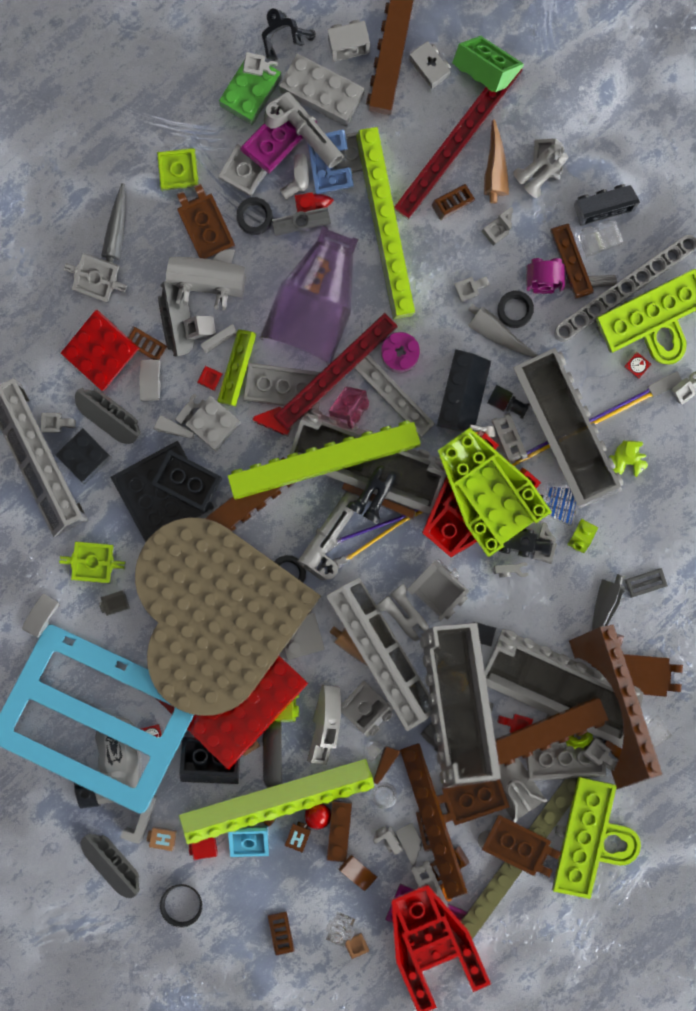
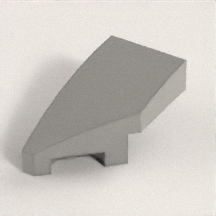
(499, 228)
(545, 534)
(410, 842)

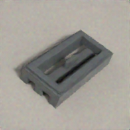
(630, 588)

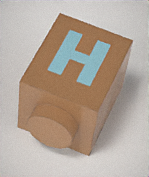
(162, 838)

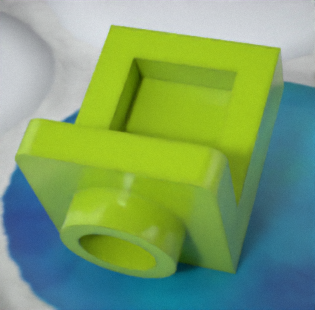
(582, 536)

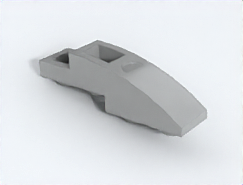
(327, 721)

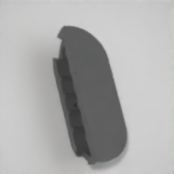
(173, 320)
(107, 415)
(272, 755)
(111, 864)

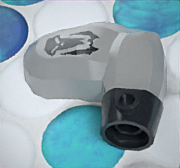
(114, 761)

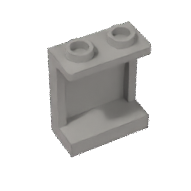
(439, 590)
(137, 835)

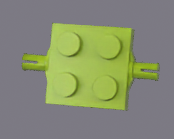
(92, 562)

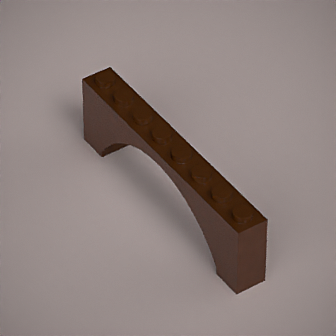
(637, 757)

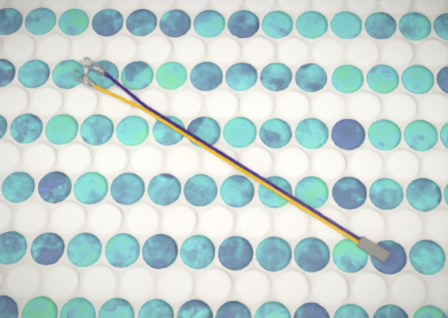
(655, 389)

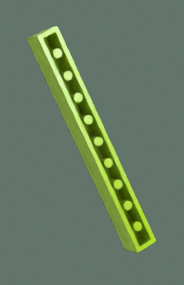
(385, 223)
(324, 460)
(276, 801)

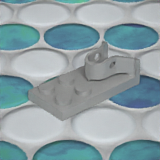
(520, 792)

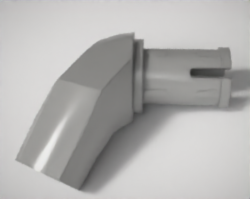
(301, 177)

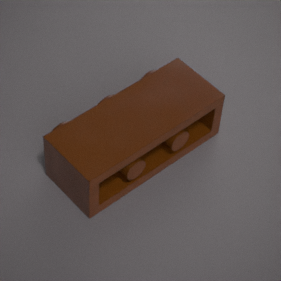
(339, 831)

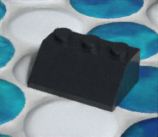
(606, 204)
(201, 766)

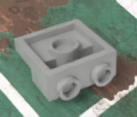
(242, 172)
(366, 709)

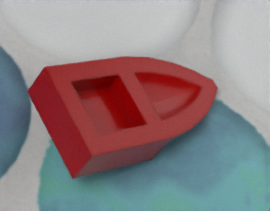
(311, 201)

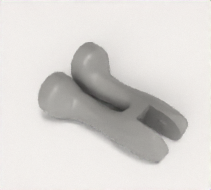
(552, 166)
(406, 624)

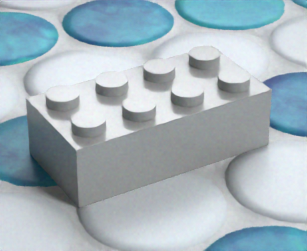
(322, 89)

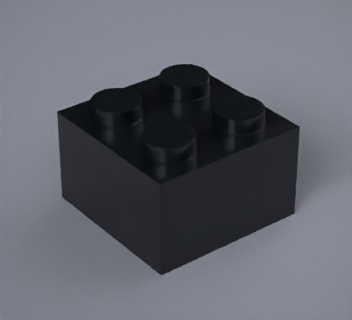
(83, 456)

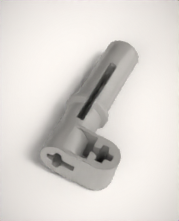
(305, 125)
(315, 552)

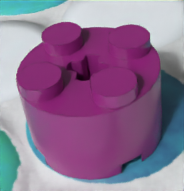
(545, 276)
(396, 342)

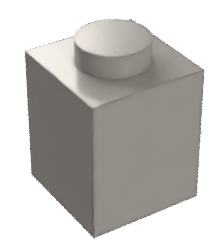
(199, 327)

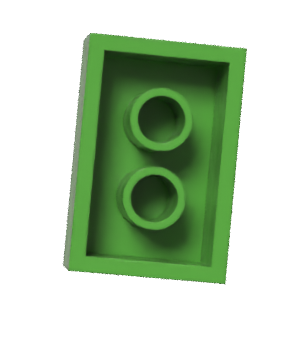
(249, 93)

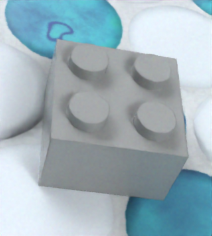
(348, 40)
(213, 423)

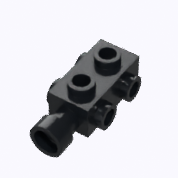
(515, 544)

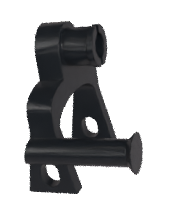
(278, 20)

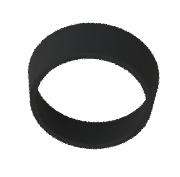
(168, 919)

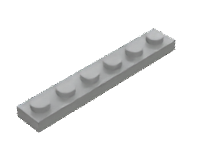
(394, 395)

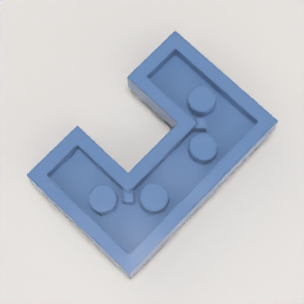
(324, 177)

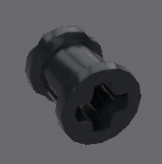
(517, 407)

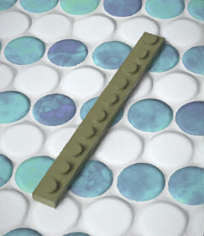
(507, 874)

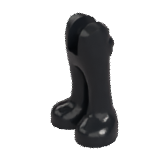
(372, 512)

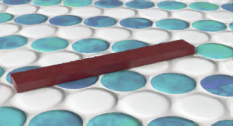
(335, 371)

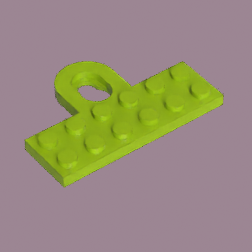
(648, 314)
(585, 838)

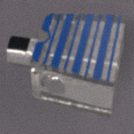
(561, 504)

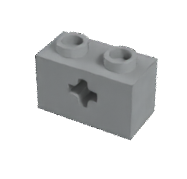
(432, 75)

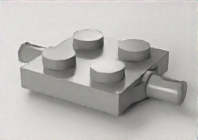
(95, 277)

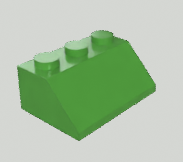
(486, 63)

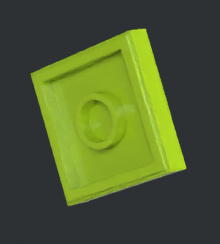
(177, 169)

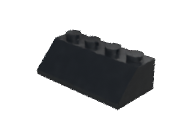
(463, 391)

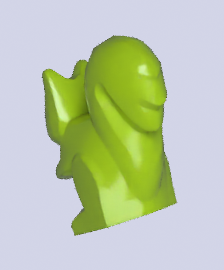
(628, 454)

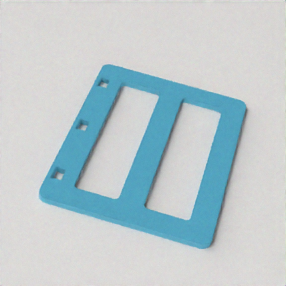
(30, 688)

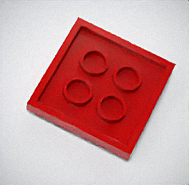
(99, 350)

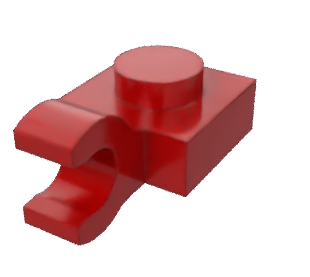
(516, 722)

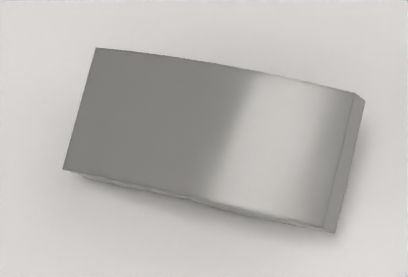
(149, 380)
(39, 615)

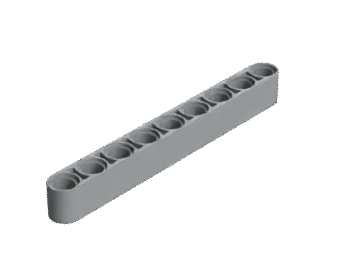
(634, 284)

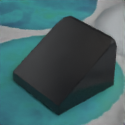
(500, 398)

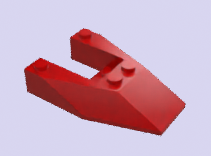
(445, 523)
(428, 936)

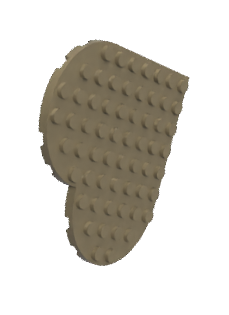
(218, 614)

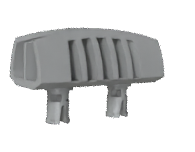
(205, 276)

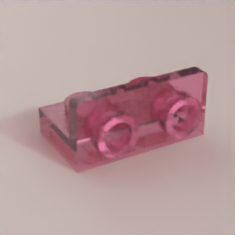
(350, 405)

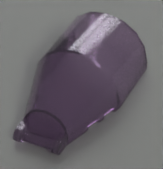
(315, 298)

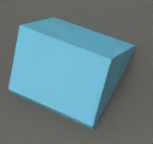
(249, 841)

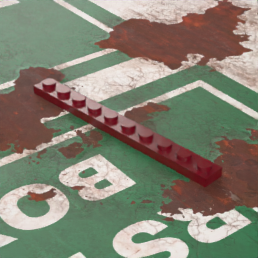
(450, 150)

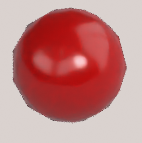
(318, 816)

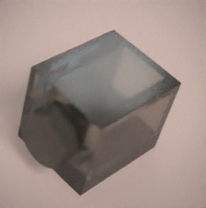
(114, 603)

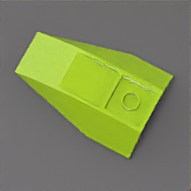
(490, 491)

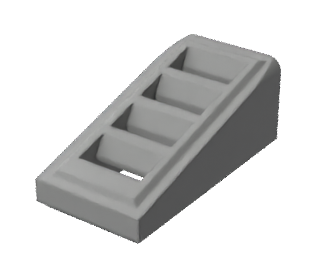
(167, 426)

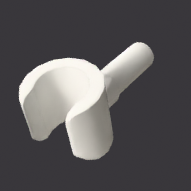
(489, 430)

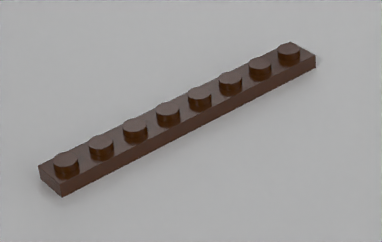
(433, 821)

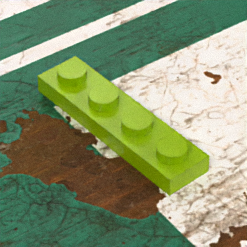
(236, 367)

